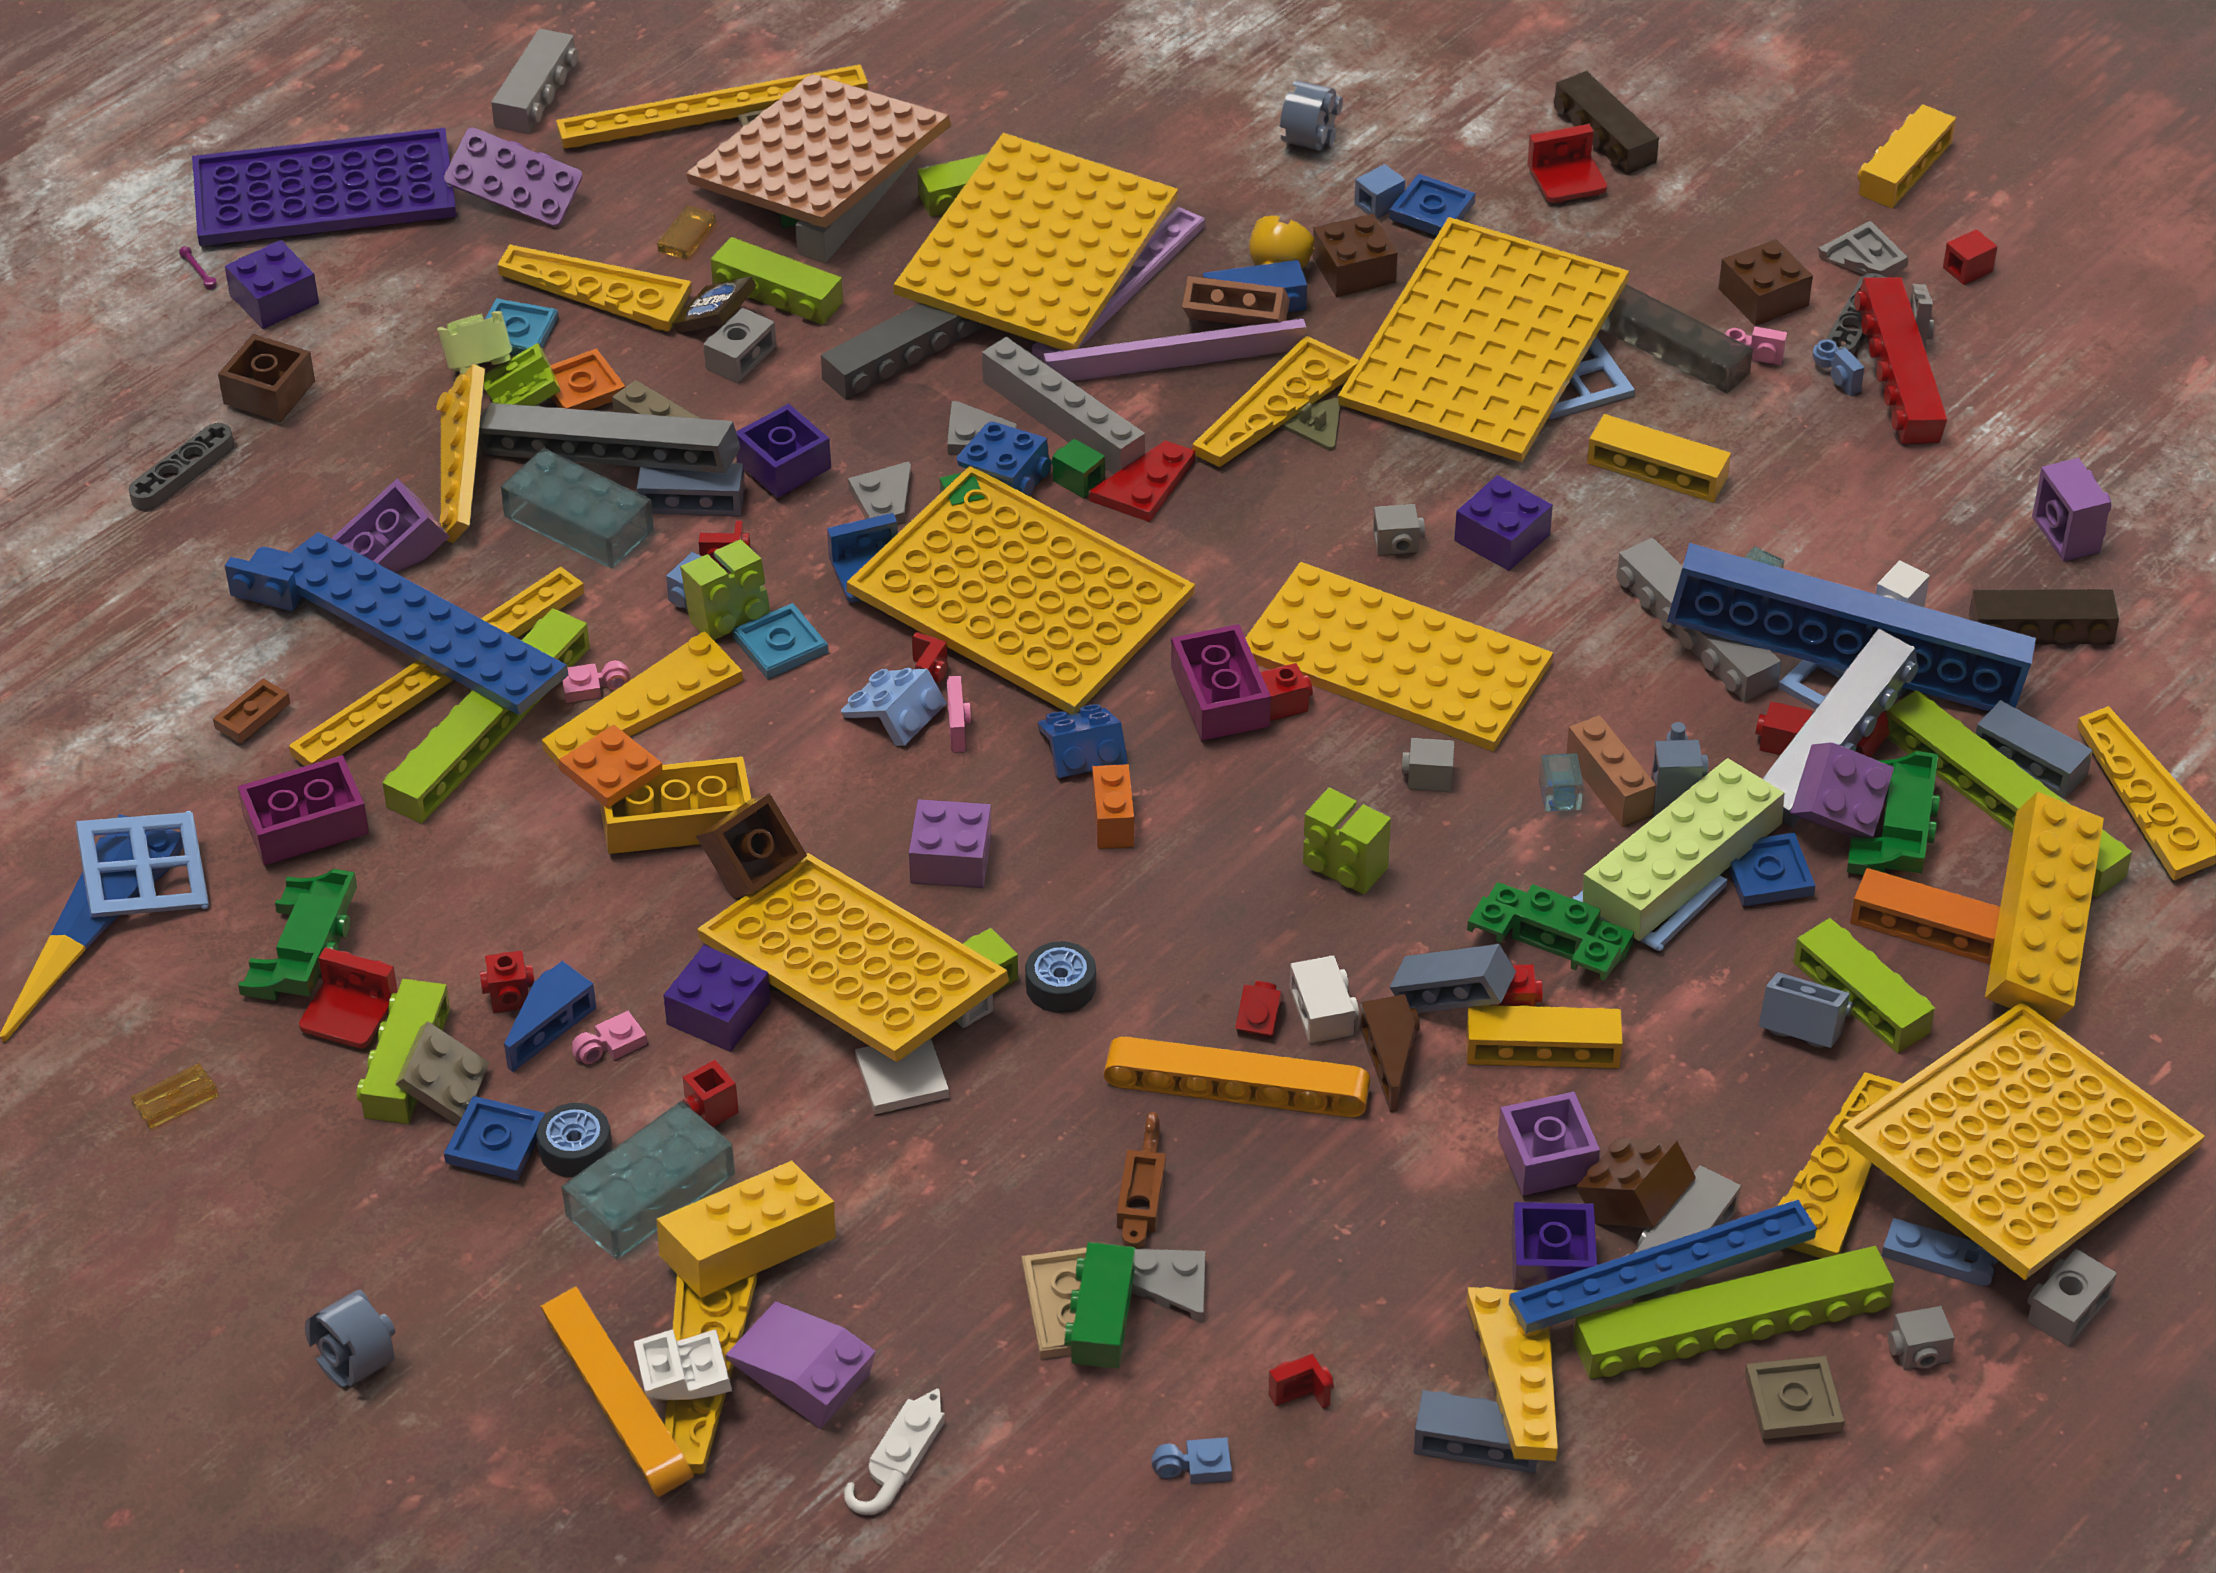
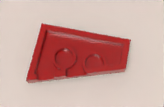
(1146, 482)

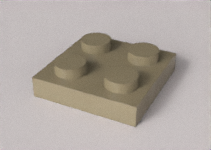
(441, 1072)
(1794, 1397)

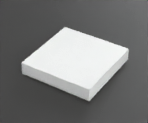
(902, 1083)

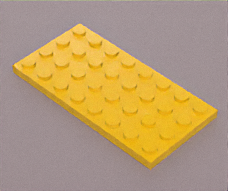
(1398, 656)
(854, 957)

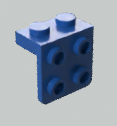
(1009, 455)
(856, 543)
(260, 581)
(1084, 740)

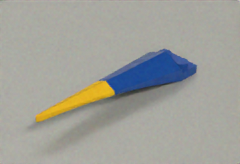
(76, 929)

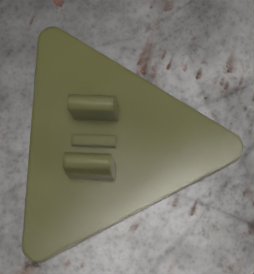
(1317, 423)

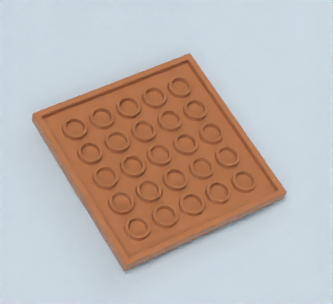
(818, 150)

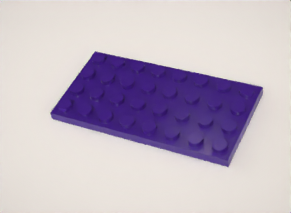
(322, 186)

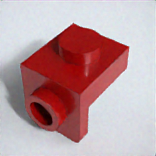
(713, 541)
(930, 654)
(1259, 1009)
(1299, 1378)

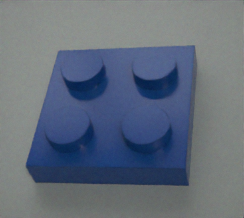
(1429, 204)
(1772, 871)
(494, 1138)

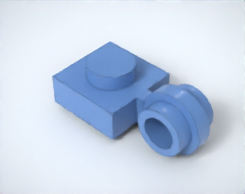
(1845, 370)
(1205, 1459)

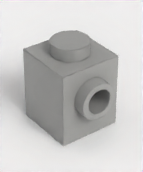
(1397, 529)
(1429, 764)
(1921, 1338)

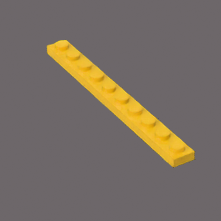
(689, 109)
(420, 680)

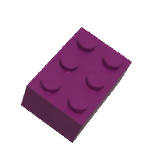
(1220, 682)
(303, 810)

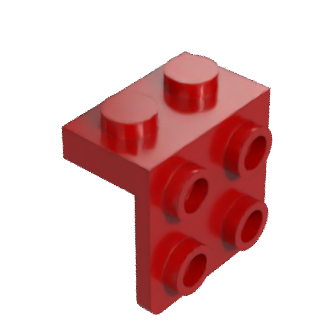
(1564, 164)
(350, 999)

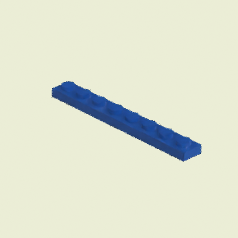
(1662, 1266)

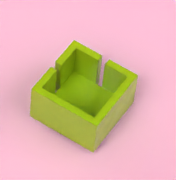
(722, 600)
(1353, 854)

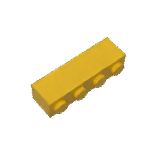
(1906, 156)
(1658, 458)
(1544, 1036)

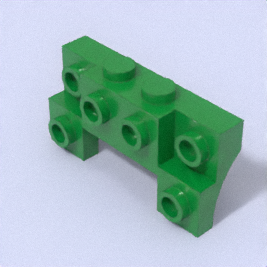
(1906, 819)
(315, 922)
(1554, 925)

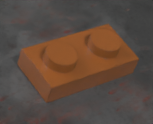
(251, 710)

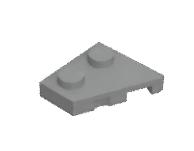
(1865, 252)
(1922, 309)
(966, 423)
(882, 491)
(1171, 1279)

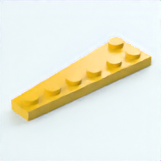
(616, 289)
(1296, 380)
(459, 441)
(664, 689)
(2161, 807)
(1836, 1174)
(1520, 1371)
(695, 1421)

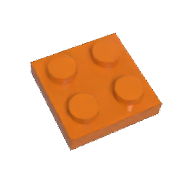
(585, 381)
(610, 766)

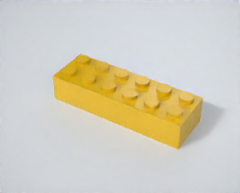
(2045, 907)

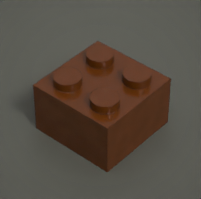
(1355, 255)
(1765, 282)
(266, 377)
(751, 846)
(1636, 1181)

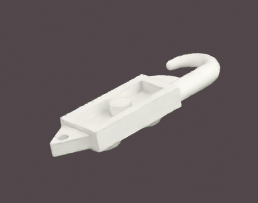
(900, 1451)

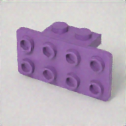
(513, 177)

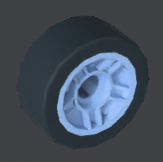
(1060, 976)
(573, 1138)

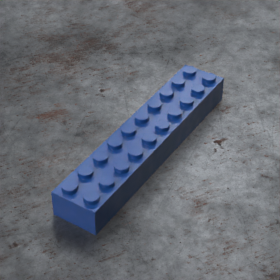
(1835, 622)

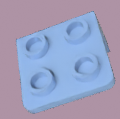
(901, 699)

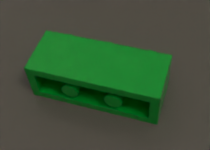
(1101, 1305)

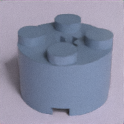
(1310, 115)
(351, 1339)

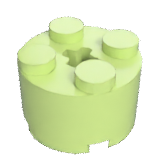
(475, 341)

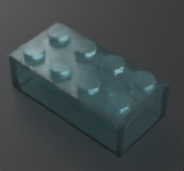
(577, 508)
(648, 1177)

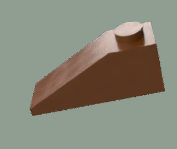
(1389, 1035)

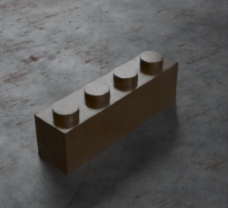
(1616, 129)
(2050, 615)

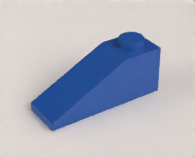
(1281, 274)
(551, 1008)

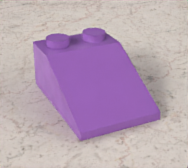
(394, 529)
(803, 1361)

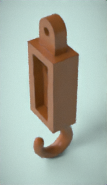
(1142, 1180)

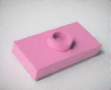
(958, 714)

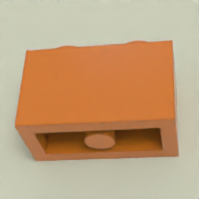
(1113, 806)

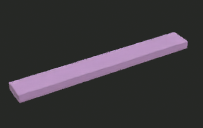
(1165, 243)
(1177, 350)

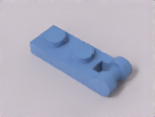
(1938, 1252)

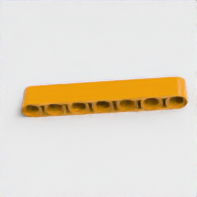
(1237, 1077)
(617, 1392)

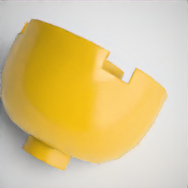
(1280, 242)

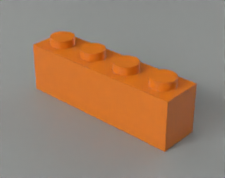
(1926, 915)

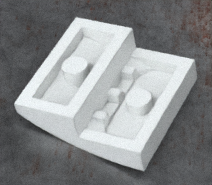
(682, 1367)

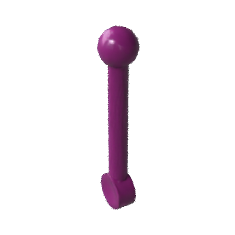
(209, 282)

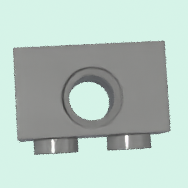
(739, 345)
(2070, 1296)

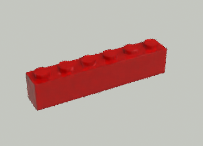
(1900, 360)

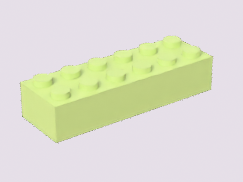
(1683, 848)

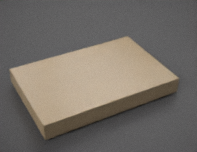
(1049, 1290)

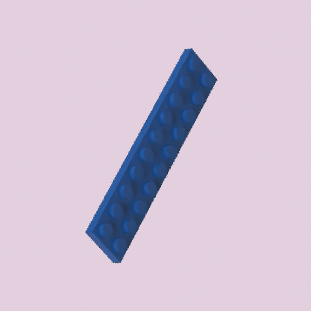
(422, 624)

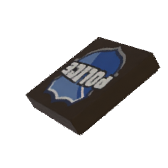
(714, 305)

